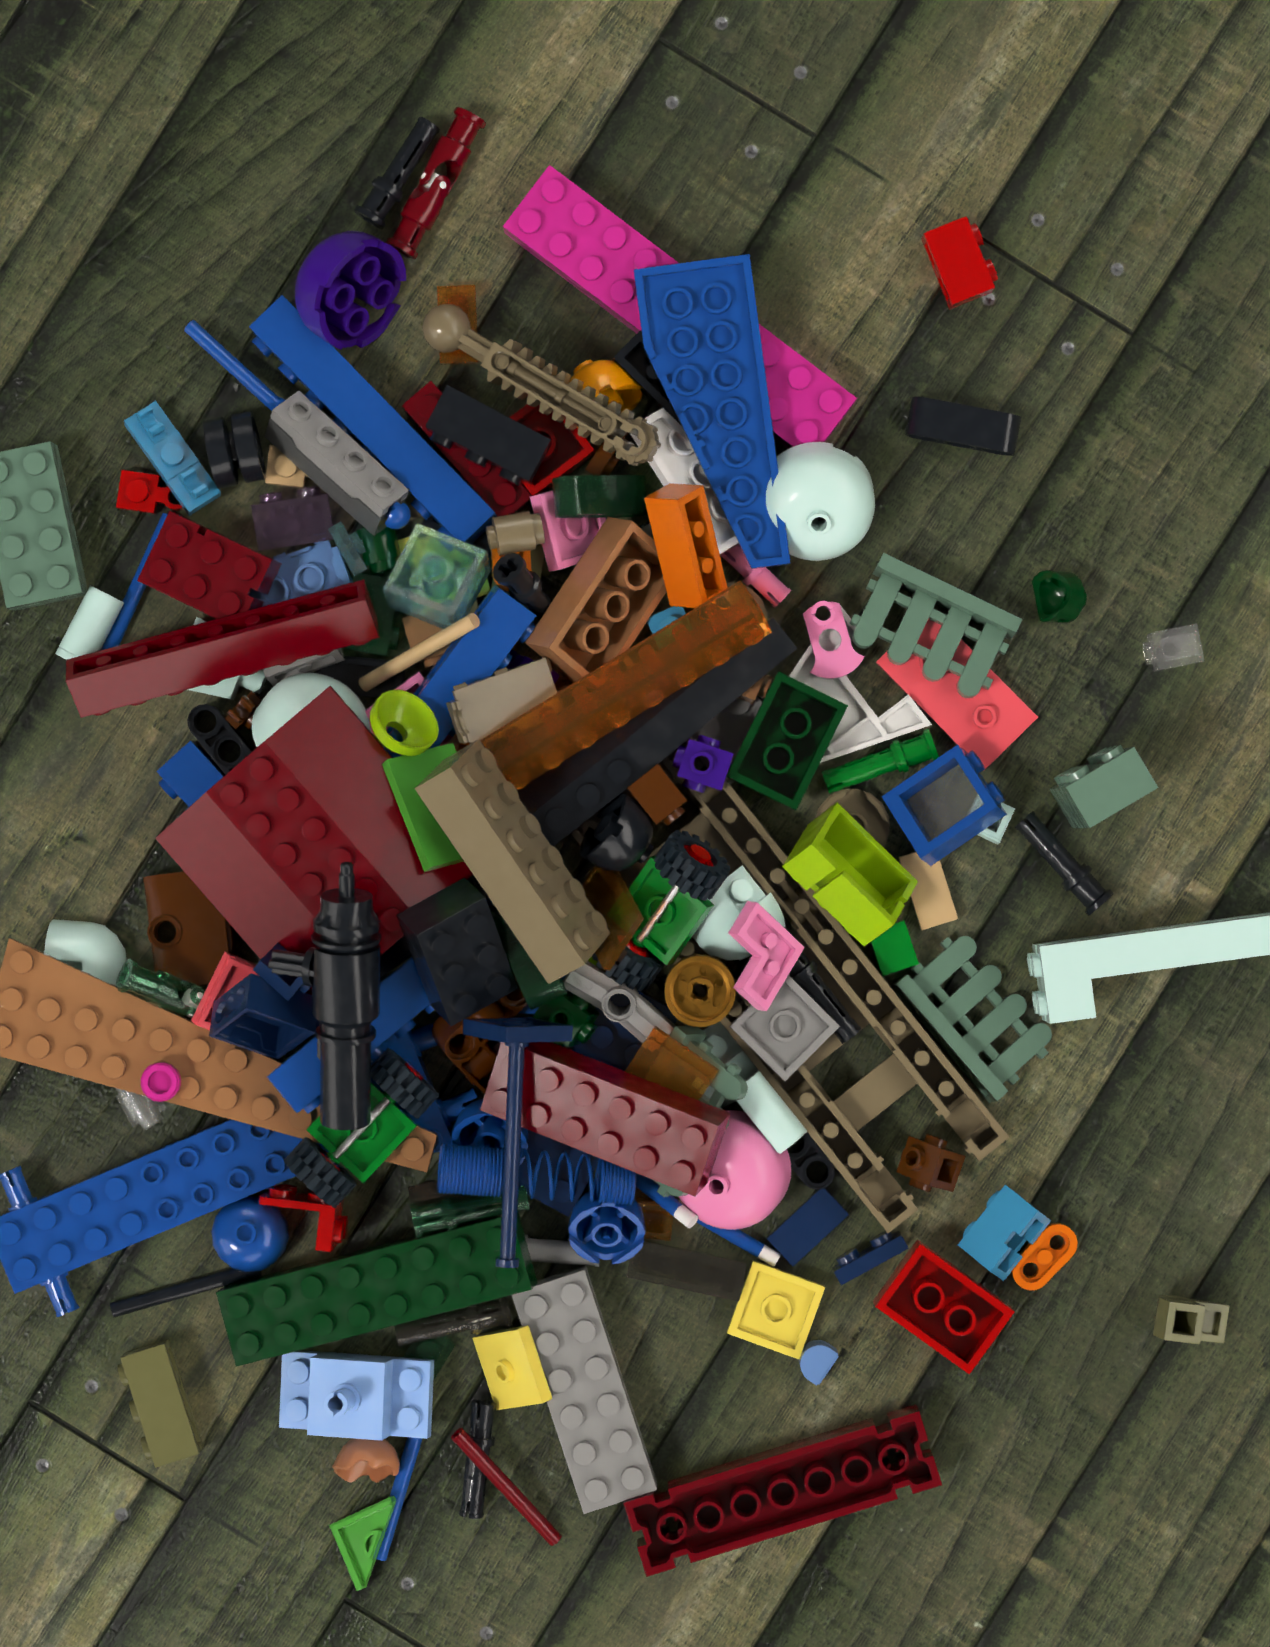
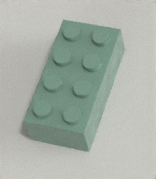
(37, 530)
(1103, 787)

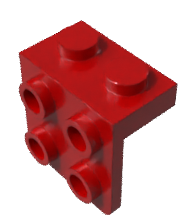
(331, 1223)

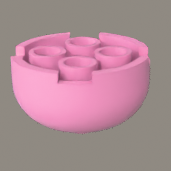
(745, 1179)

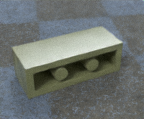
(160, 1403)

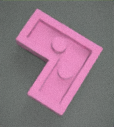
(772, 952)

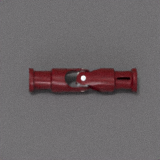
(428, 198)

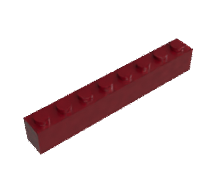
(222, 649)

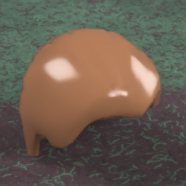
(367, 1458)

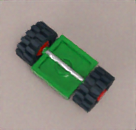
(673, 903)
(367, 1147)

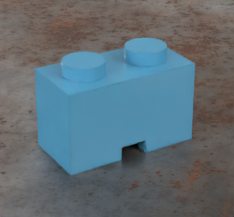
(1003, 1231)

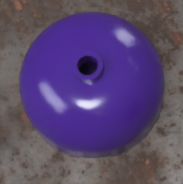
(336, 274)

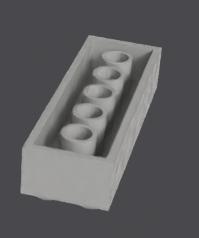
(587, 1391)

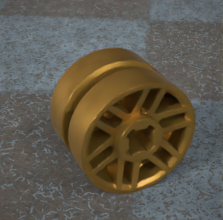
(699, 1010)

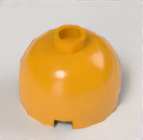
(610, 380)

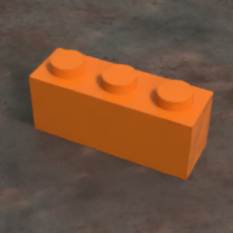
(685, 544)

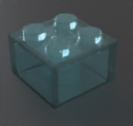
(436, 577)

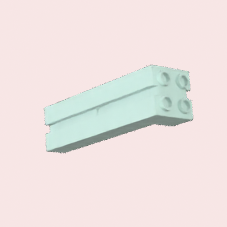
(1068, 965)

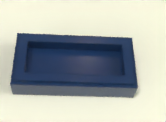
(807, 1226)

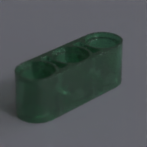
(599, 496)
(530, 980)

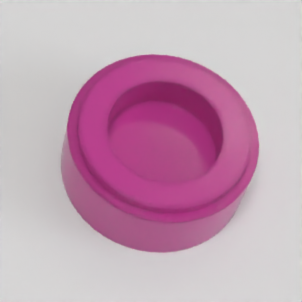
(160, 1081)

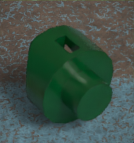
(1058, 596)

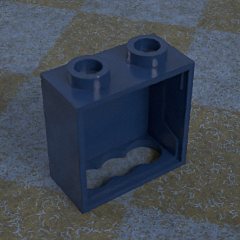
(262, 1019)

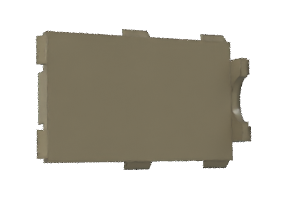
(499, 699)

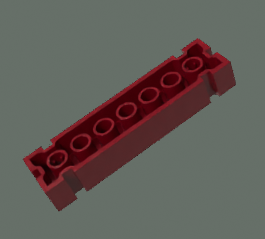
(782, 1490)

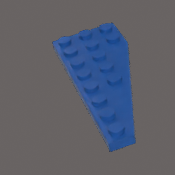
(710, 362)

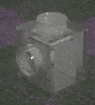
(1173, 648)

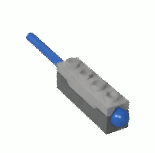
(321, 448)

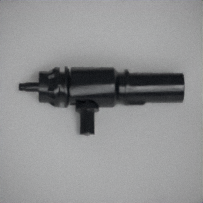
(344, 997)

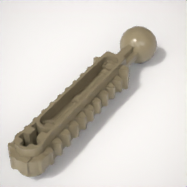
(449, 329)

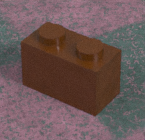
(658, 796)

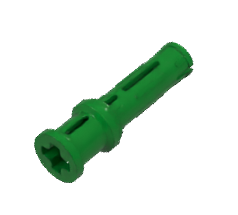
(897, 757)

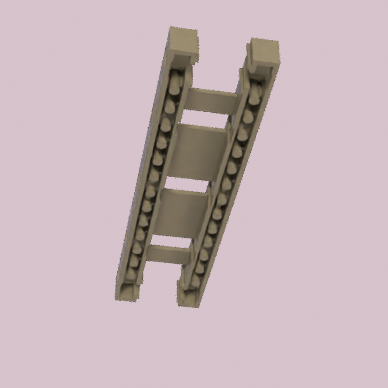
(862, 992)

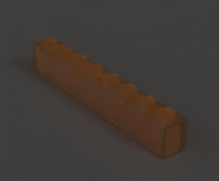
(627, 685)

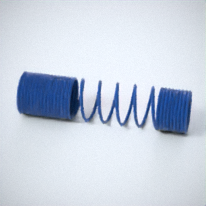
(481, 1173)

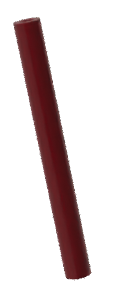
(506, 1486)

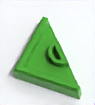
(361, 1538)

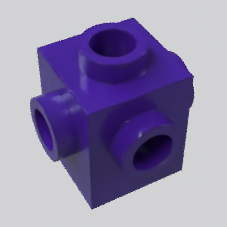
(718, 767)

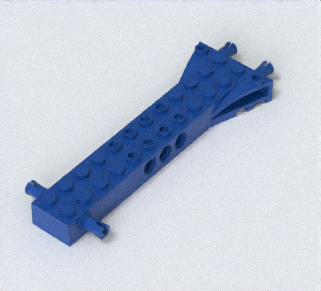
(165, 1189)

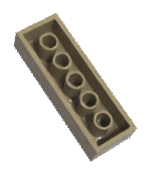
(513, 861)

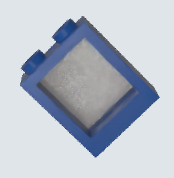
(949, 801)

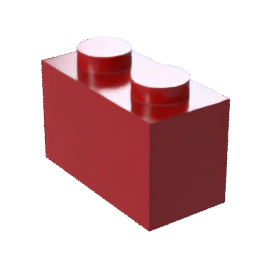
(959, 262)

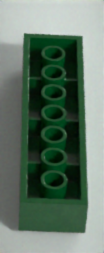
(371, 1290)

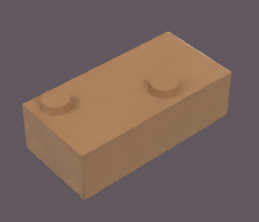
(601, 601)

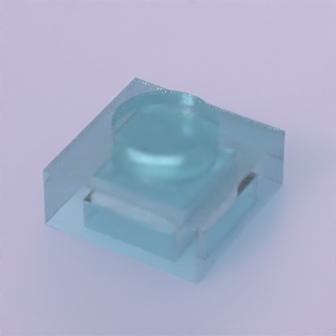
(349, 547)

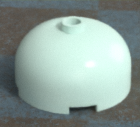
(826, 484)
(292, 696)

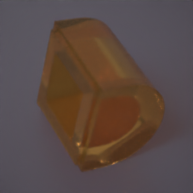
(657, 1220)

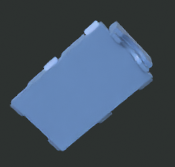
(306, 572)

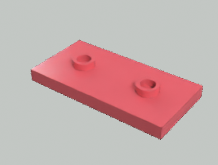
(978, 723)

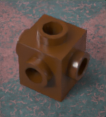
(930, 1163)

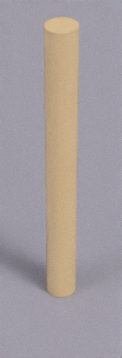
(419, 651)

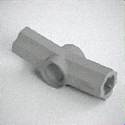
(597, 988)

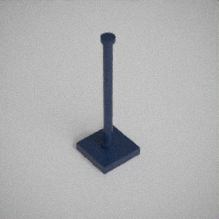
(516, 1034)

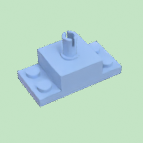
(356, 1395)

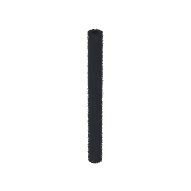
(180, 1291)

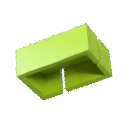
(850, 874)

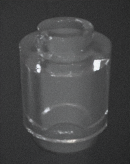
(140, 1109)

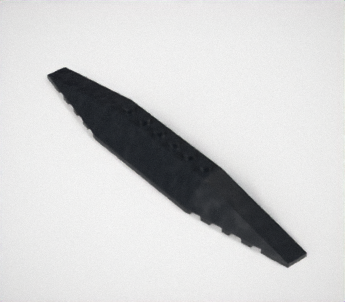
(598, 774)

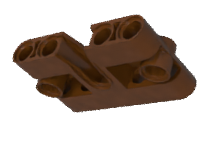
(200, 928)

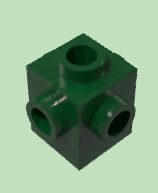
(571, 1011)

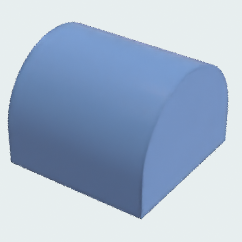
(817, 1360)

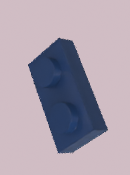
(883, 1248)

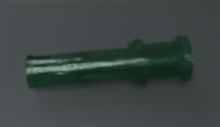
(444, 1213)

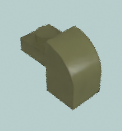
(1190, 1320)

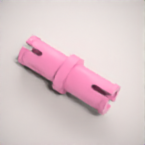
(761, 578)

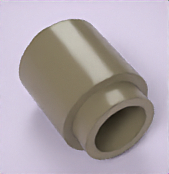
(515, 533)

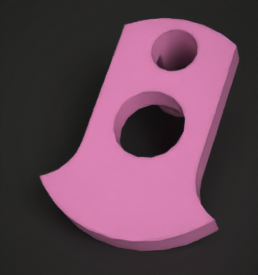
(830, 663)

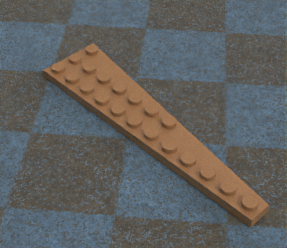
(94, 1032)

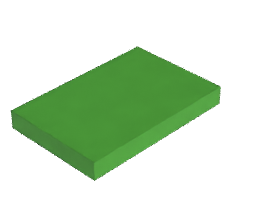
(428, 838)

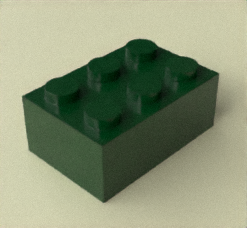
(786, 741)

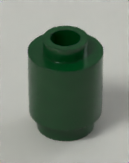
(381, 550)

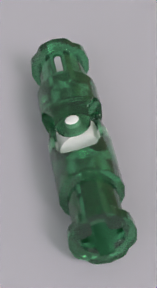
(160, 988)

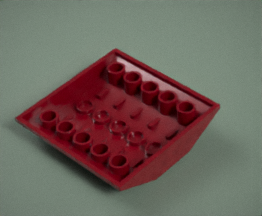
(288, 819)

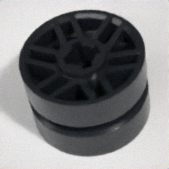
(234, 449)

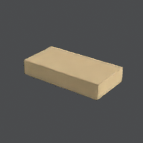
(931, 895)

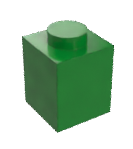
(894, 949)

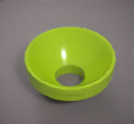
(408, 716)

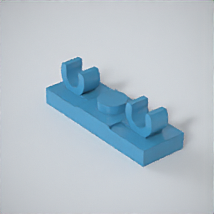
(172, 458)

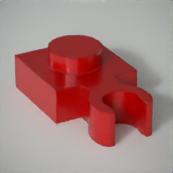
(142, 492)

